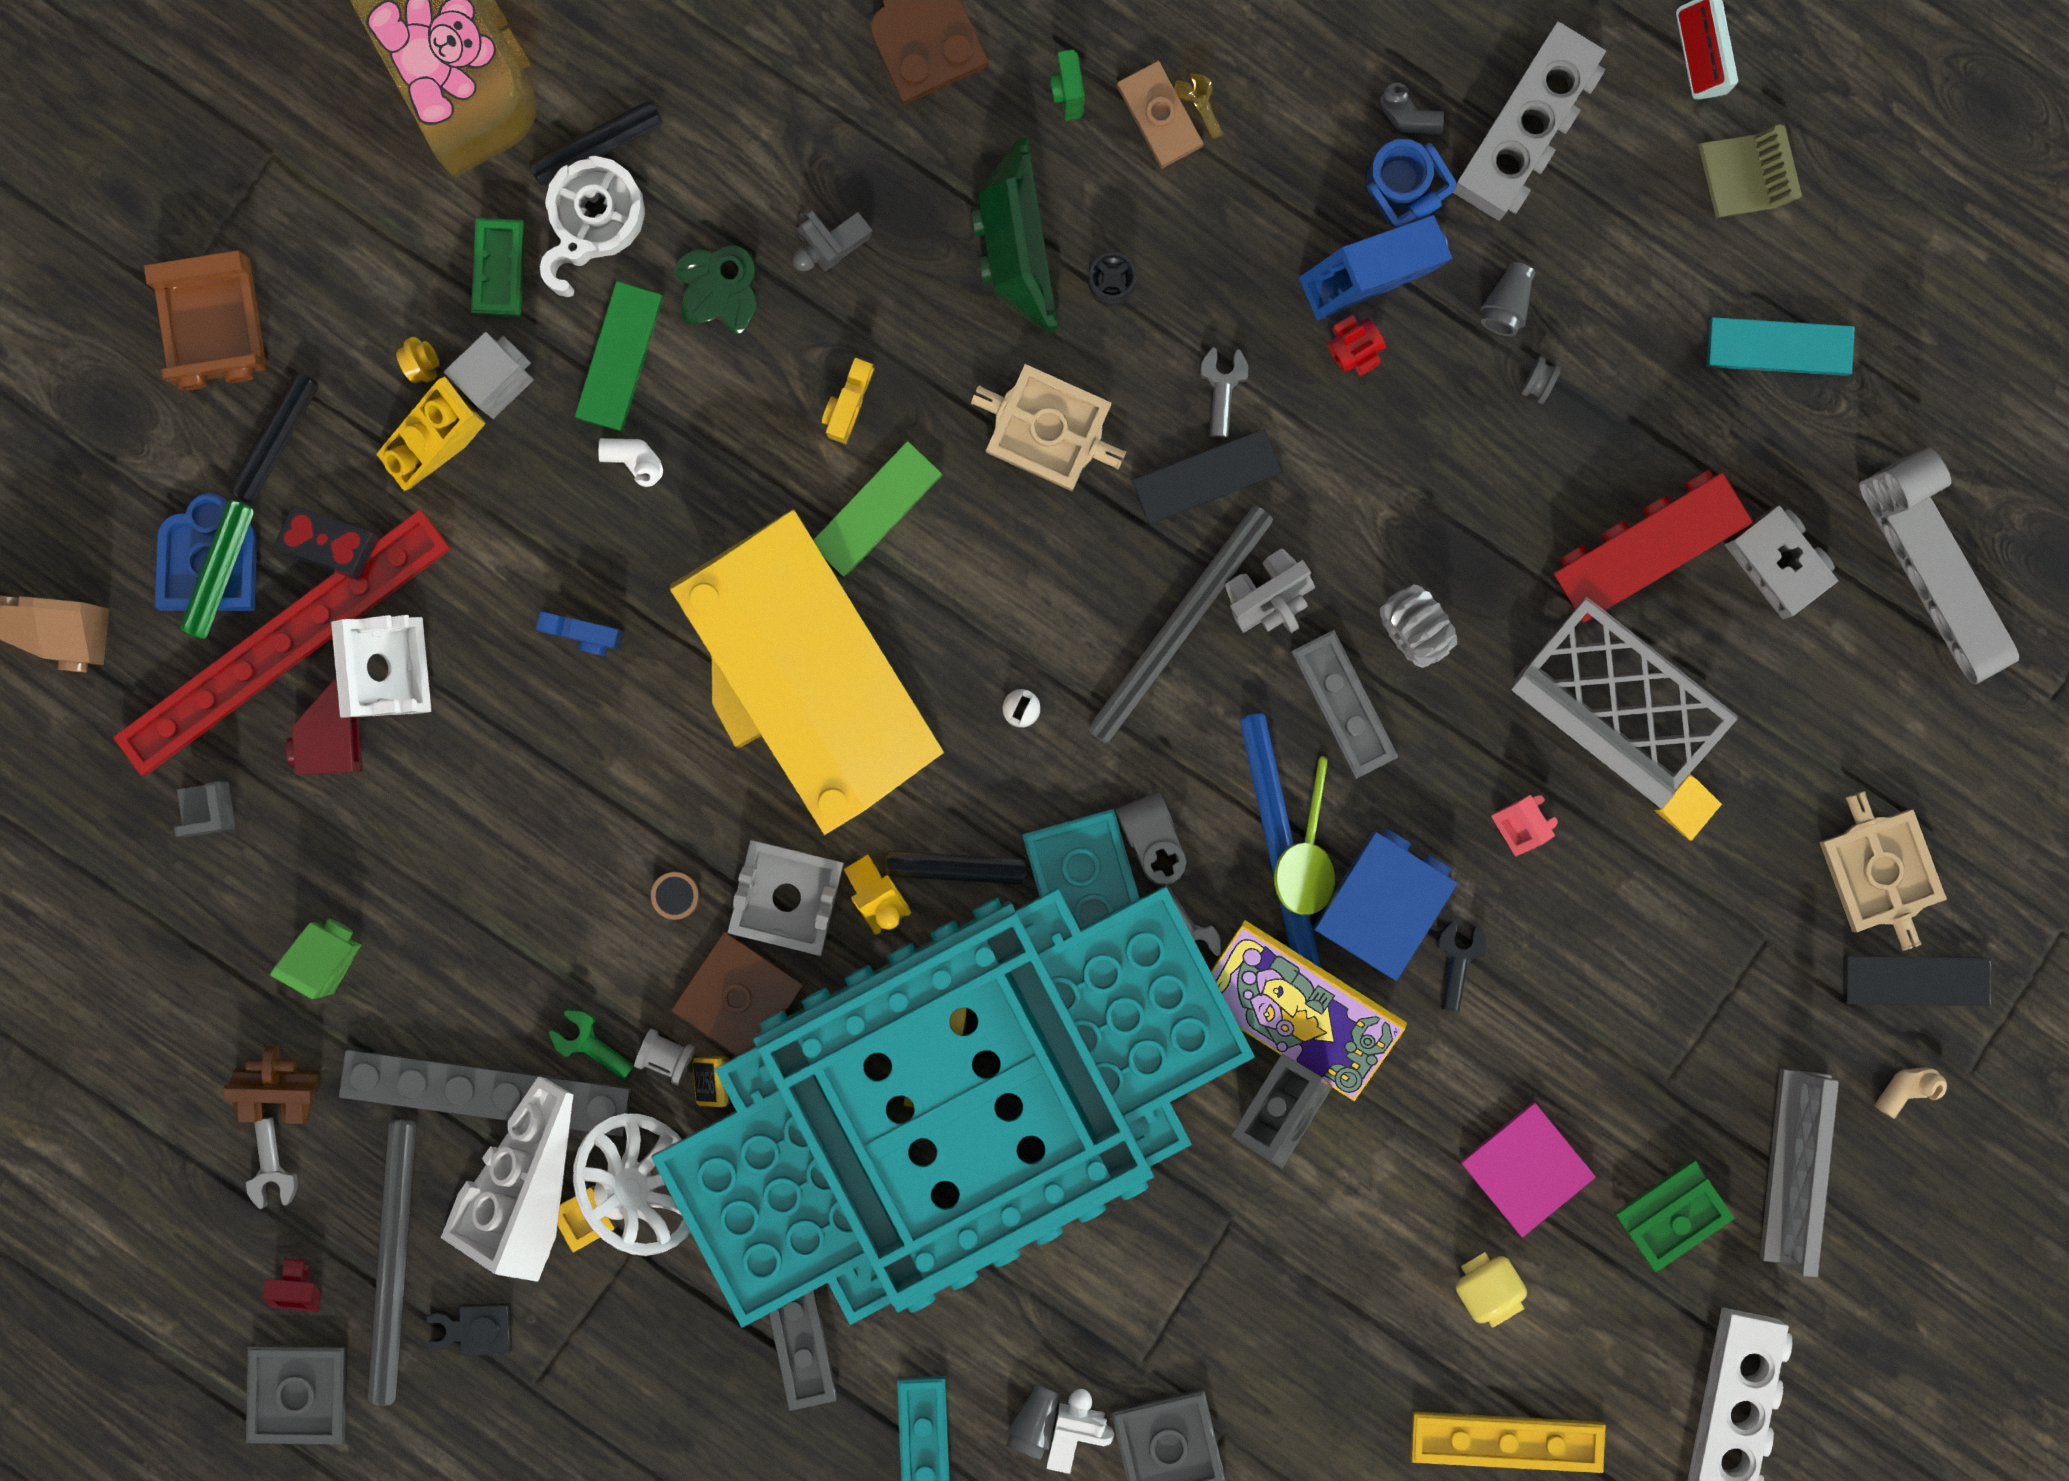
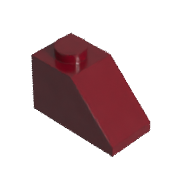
(324, 740)

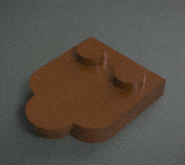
(926, 45)

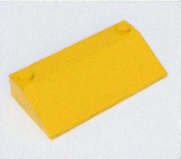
(807, 671)

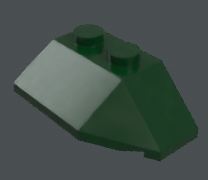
(1015, 239)

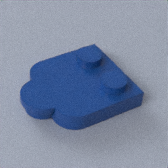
(182, 550)

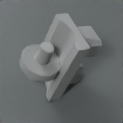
(1275, 600)

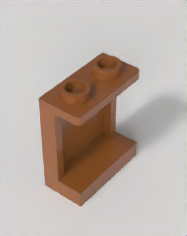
(208, 319)

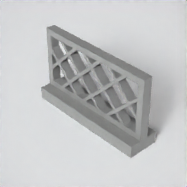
(1597, 734)
(1799, 1170)

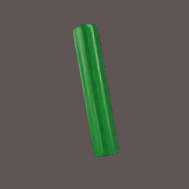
(216, 569)

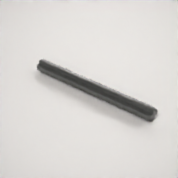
(1180, 624)
(391, 1262)

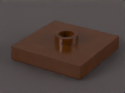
(734, 994)

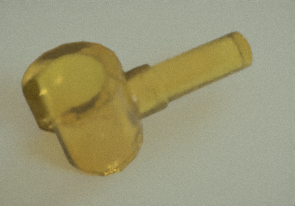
(1200, 96)

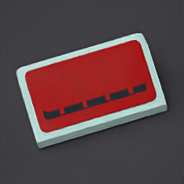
(1707, 48)

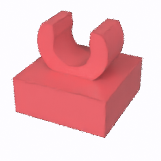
(1524, 824)

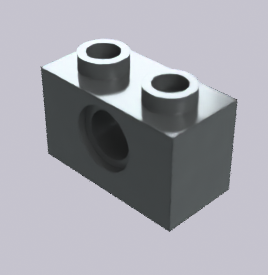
(1282, 1111)

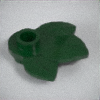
(713, 292)

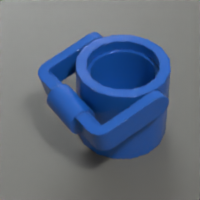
(1402, 177)

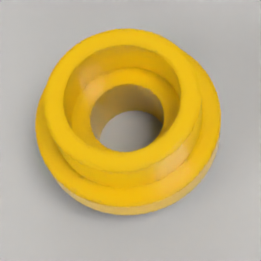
(418, 360)

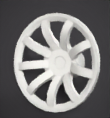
(628, 1186)

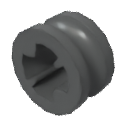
(1541, 380)

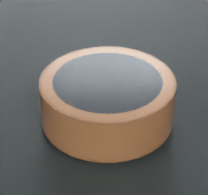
(675, 895)

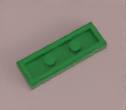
(619, 356)

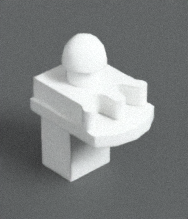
(1075, 1424)

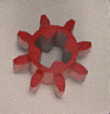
(1356, 345)

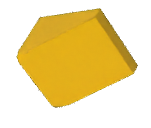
(1689, 807)

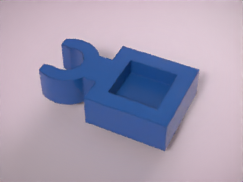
(591, 637)

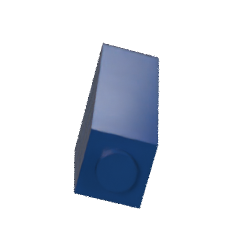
(1375, 266)

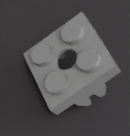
(753, 903)

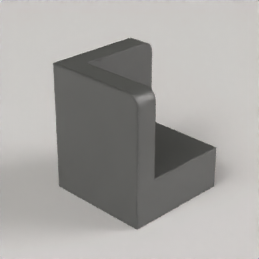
(205, 809)

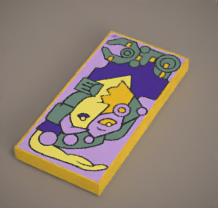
(1304, 1010)

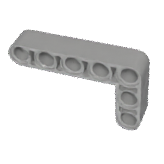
(1935, 564)

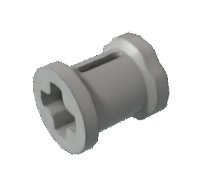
(664, 1056)

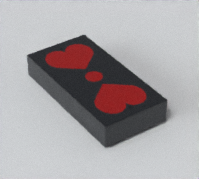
(325, 542)

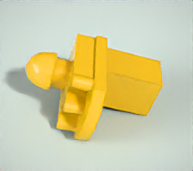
(876, 896)

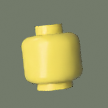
(1491, 1289)

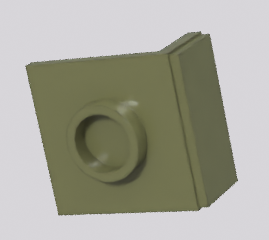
(1750, 172)

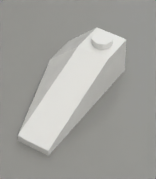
(514, 1204)

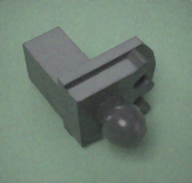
(825, 246)

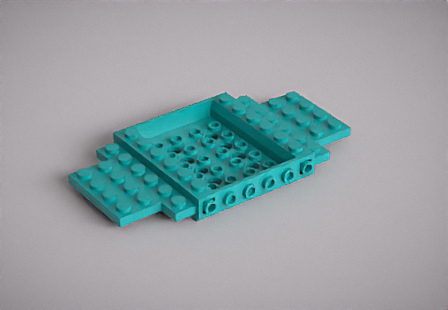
(819, 1179)

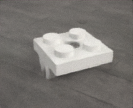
(403, 648)

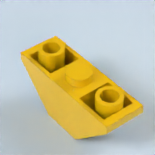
(430, 434)

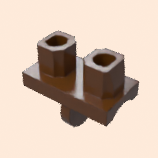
(272, 1082)

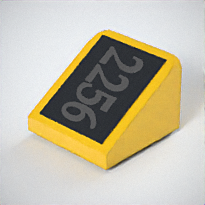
(707, 1085)

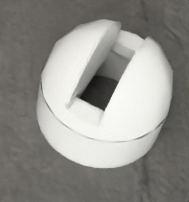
(1030, 713)

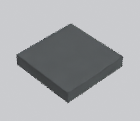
(296, 1394)
(1168, 1439)

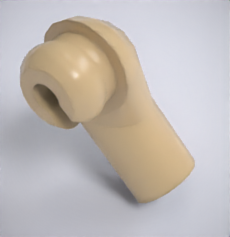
(1908, 1085)

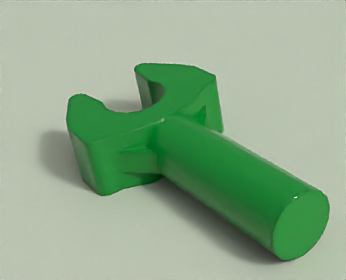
(590, 1044)

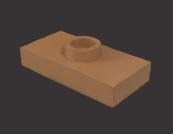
(1160, 114)

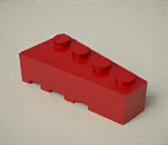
(1654, 545)

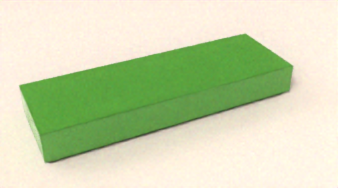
(876, 509)

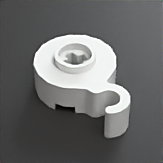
(587, 236)

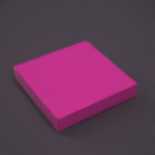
(1527, 1169)

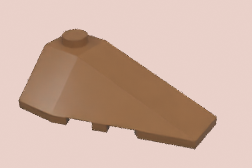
(56, 630)

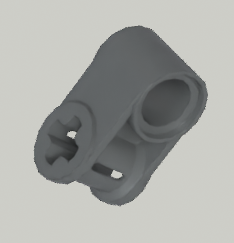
(1151, 830)

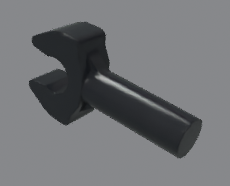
(1458, 962)

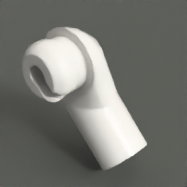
(637, 457)

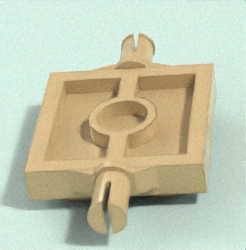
(1048, 427)
(1883, 870)

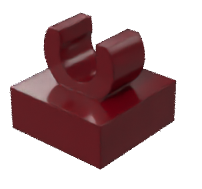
(293, 1290)

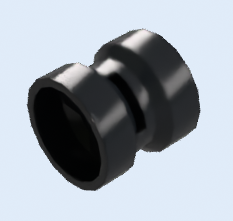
(1112, 271)

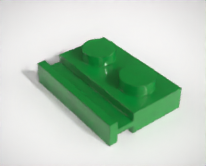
(1674, 1215)

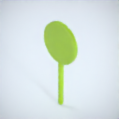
(1304, 871)

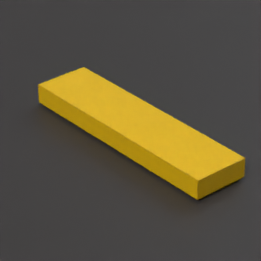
(1507, 1442)

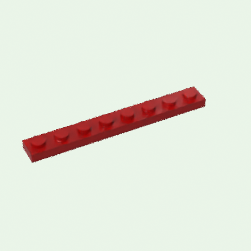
(279, 645)

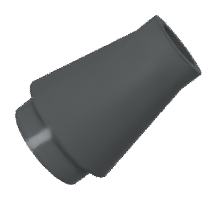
(1509, 301)
(1034, 1424)

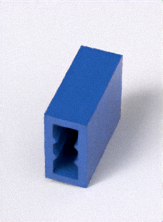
(1385, 903)

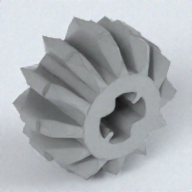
(1418, 626)

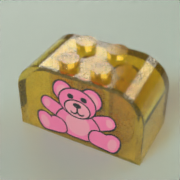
(455, 74)

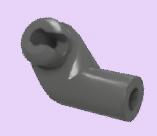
(1404, 114)

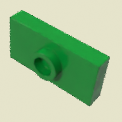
(1068, 85)
(498, 267)

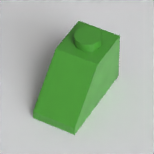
(318, 959)

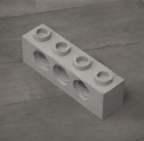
(1561, 54)

